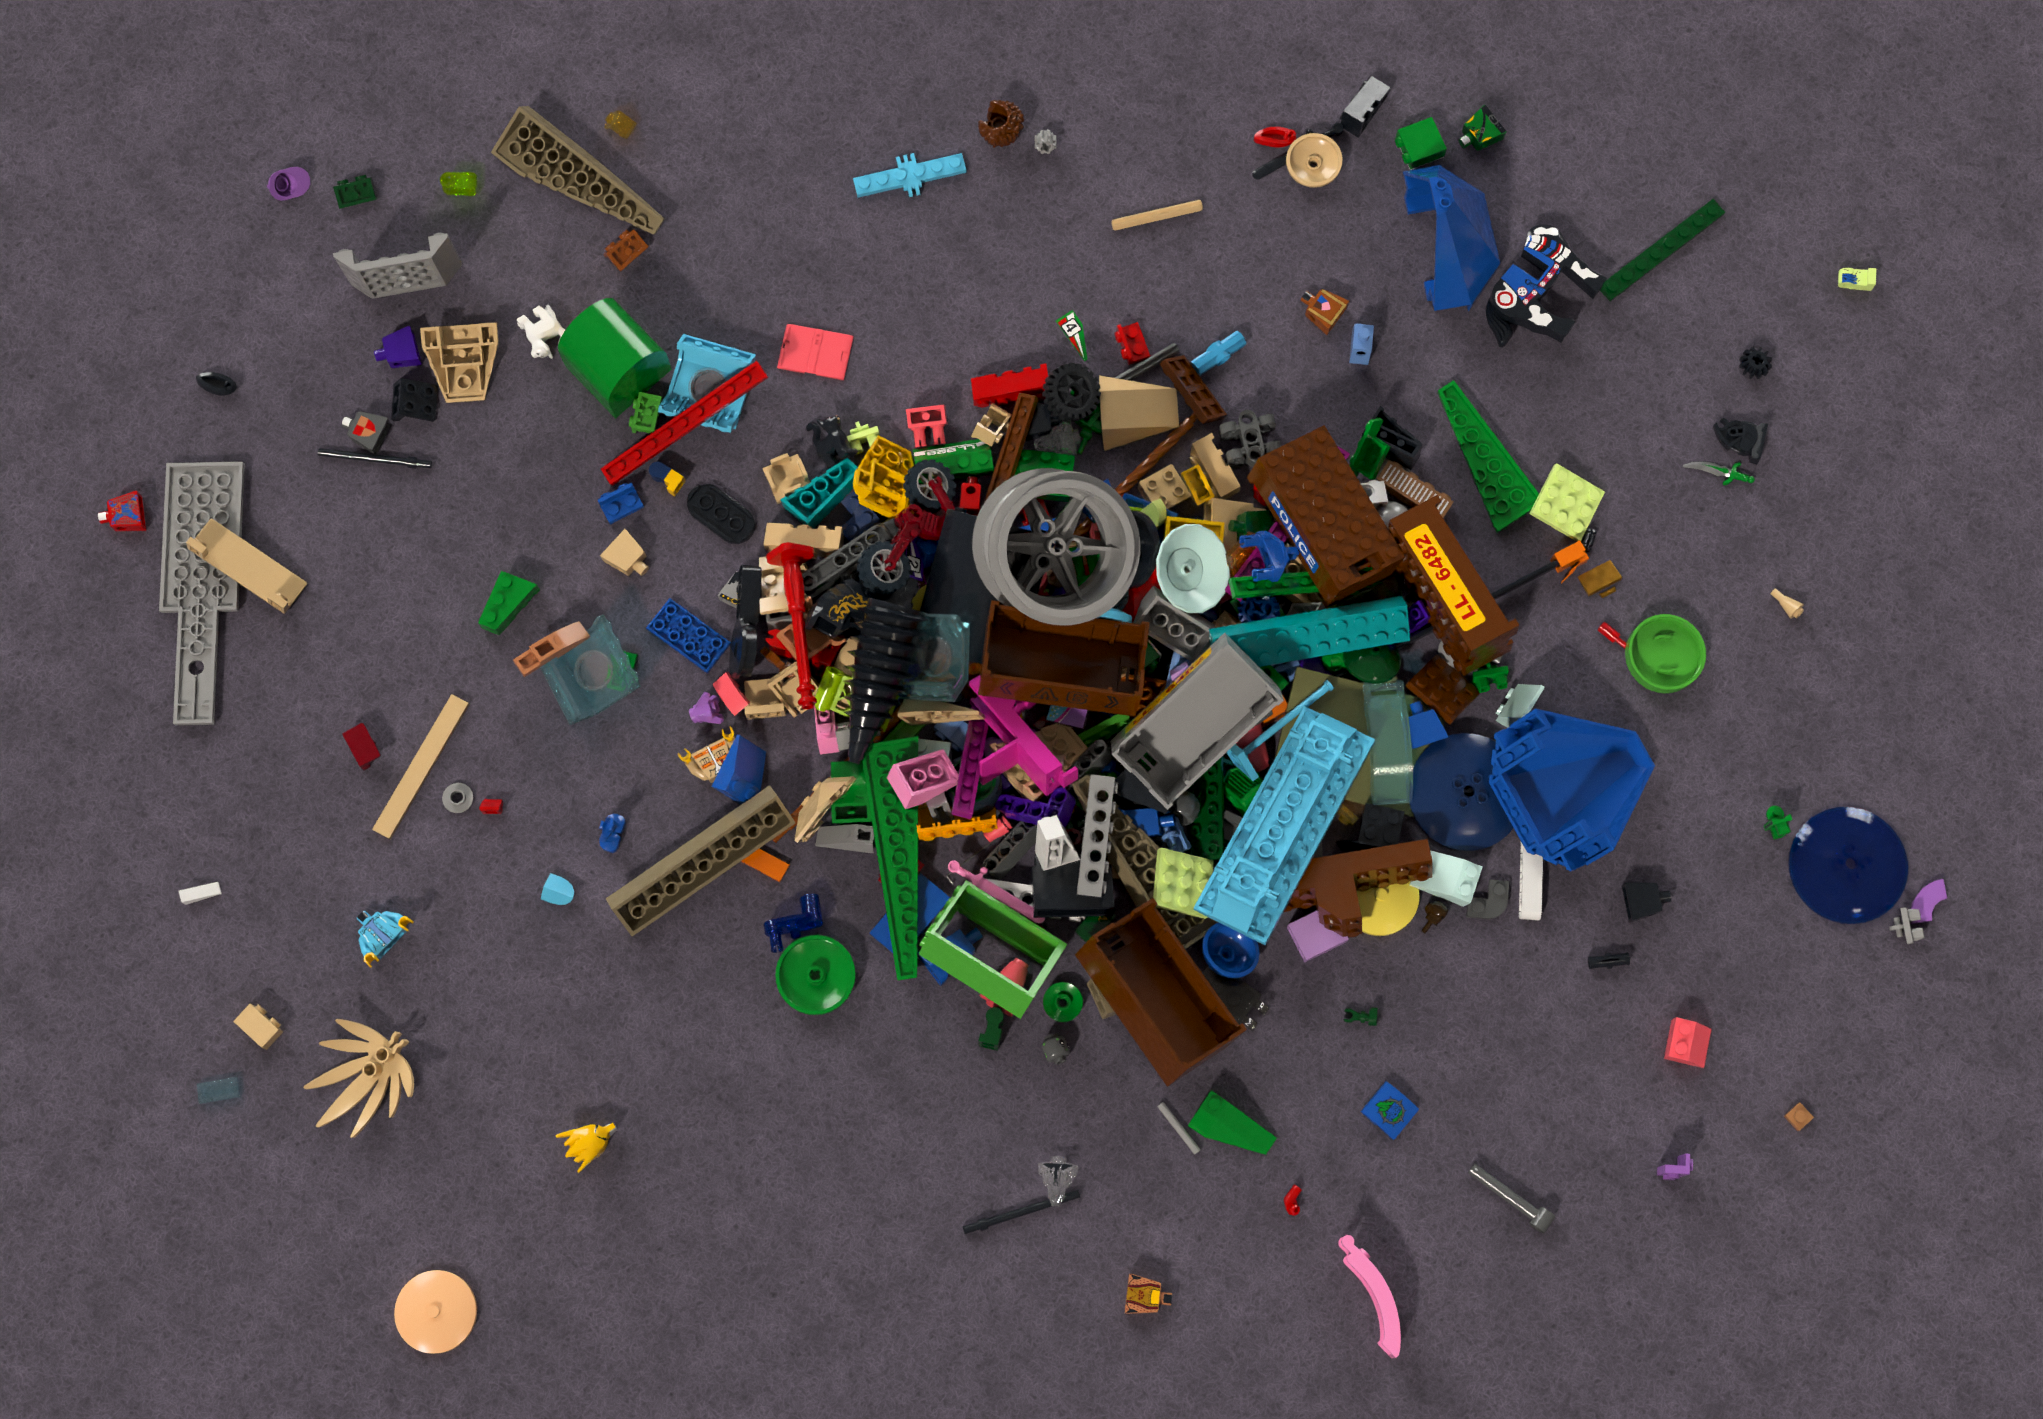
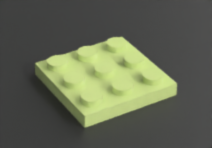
(1567, 502)
(1180, 881)

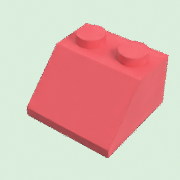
(1687, 1042)

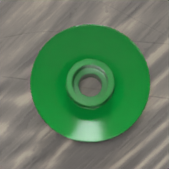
(1058, 992)

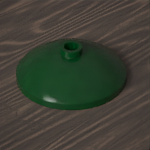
(1372, 665)

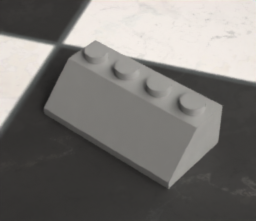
(1173, 626)

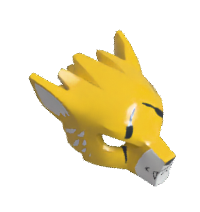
(587, 1142)

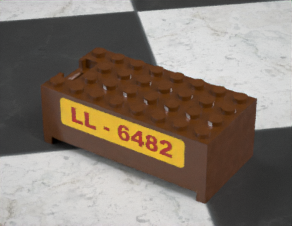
(1450, 589)

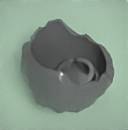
(1186, 808)

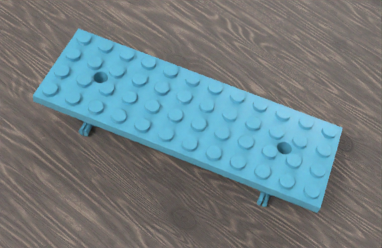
(1284, 825)

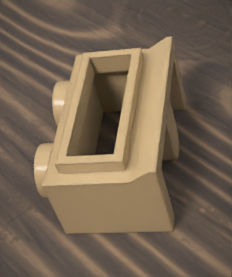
(996, 416)

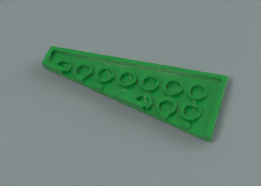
(1497, 476)

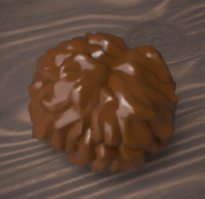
(1003, 123)

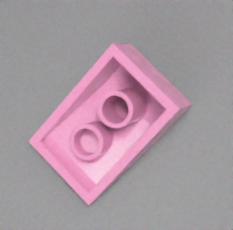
(922, 778)

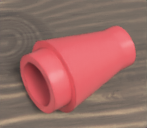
(1003, 828)

